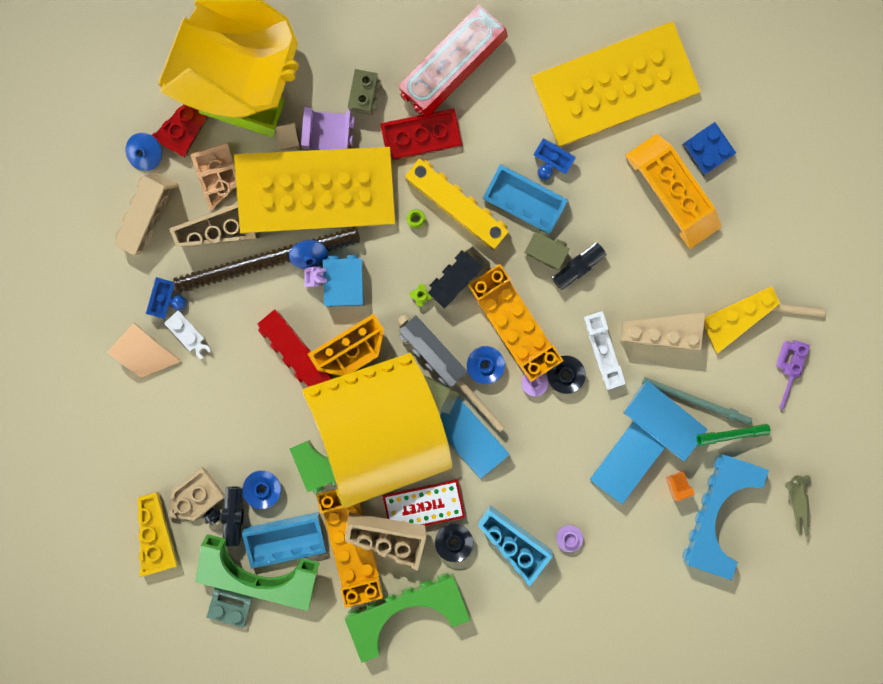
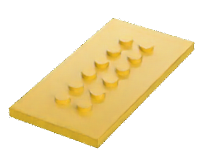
(615, 84)
(314, 189)

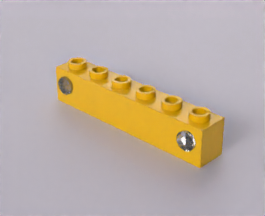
(456, 204)

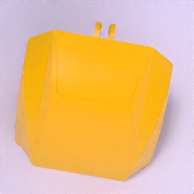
(231, 58)

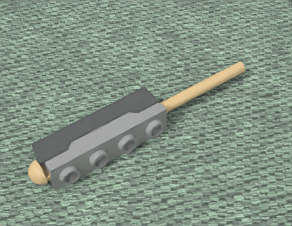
(441, 360)

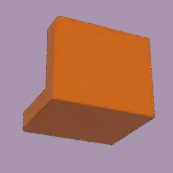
(679, 486)

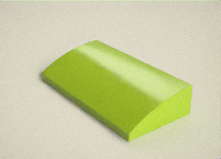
(261, 122)

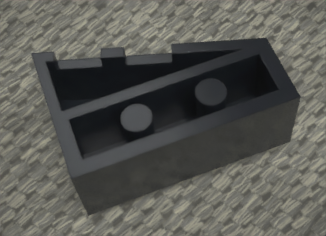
(457, 276)

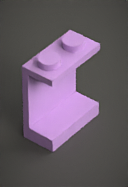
(326, 130)

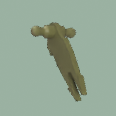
(800, 501)

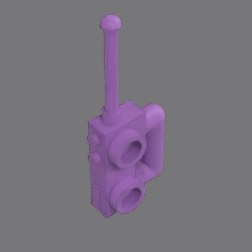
(796, 363)

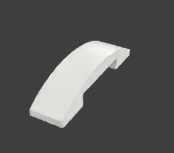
(603, 350)

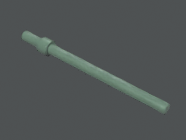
(730, 414)

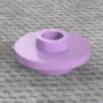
(536, 387)
(569, 538)

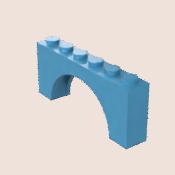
(727, 478)

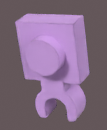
(314, 276)

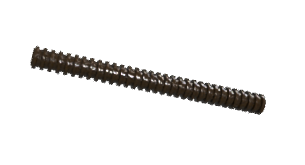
(256, 263)

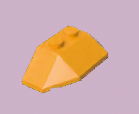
(350, 349)

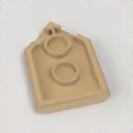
(195, 496)

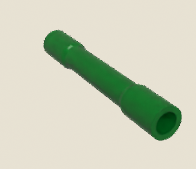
(753, 431)

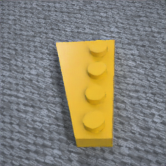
(735, 319)
(154, 537)

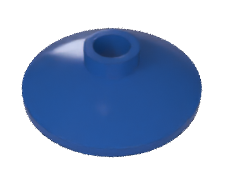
(151, 151)
(308, 254)
(495, 368)
(252, 492)

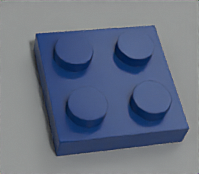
(709, 148)

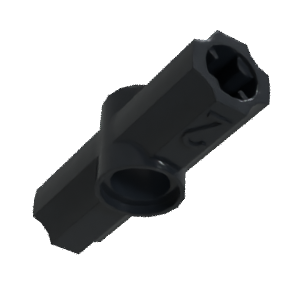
(579, 266)
(232, 515)

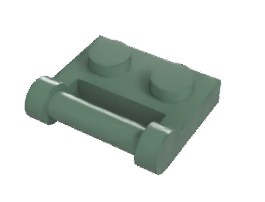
(228, 611)

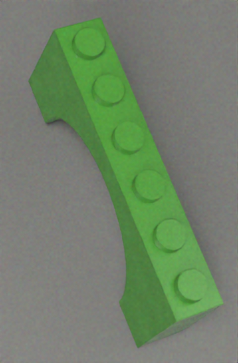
(312, 466)
(220, 571)
(439, 595)

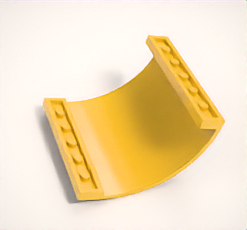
(379, 429)

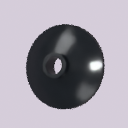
(575, 379)
(455, 552)

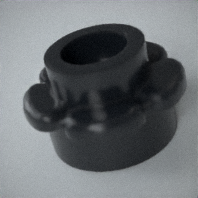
(212, 516)

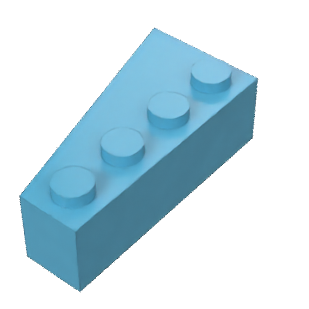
(516, 544)

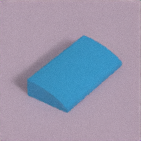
(525, 198)
(664, 420)
(472, 439)
(627, 462)
(284, 540)

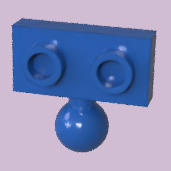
(554, 157)
(161, 298)

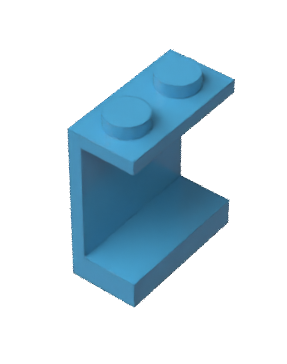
(343, 282)

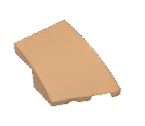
(215, 172)
(141, 352)

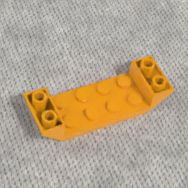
(676, 189)
(514, 323)
(354, 564)

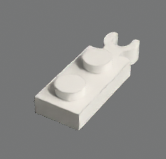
(187, 333)

